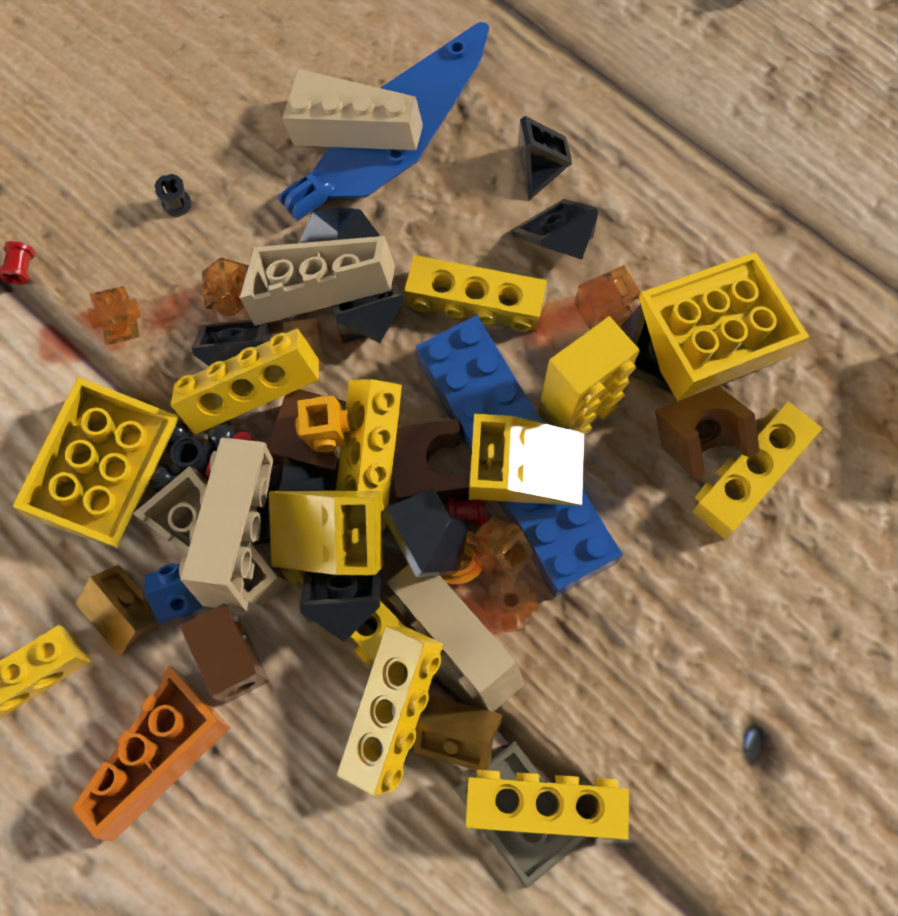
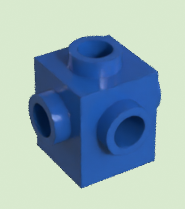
(169, 595)

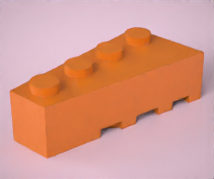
(150, 756)

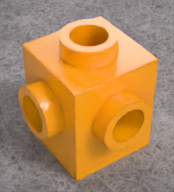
(323, 423)

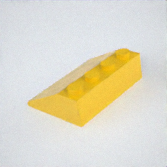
(719, 325)
(96, 463)

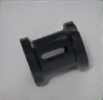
(171, 200)

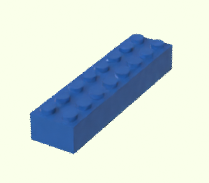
(475, 379)

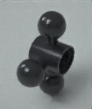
(185, 447)

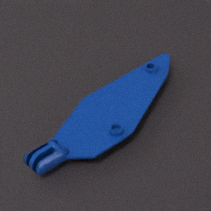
(362, 171)

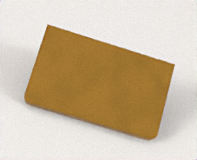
(116, 608)
(456, 733)

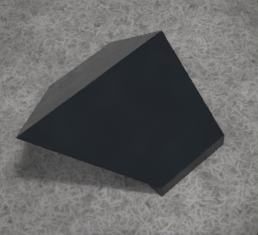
(541, 154)

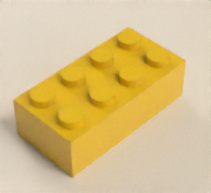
(588, 378)

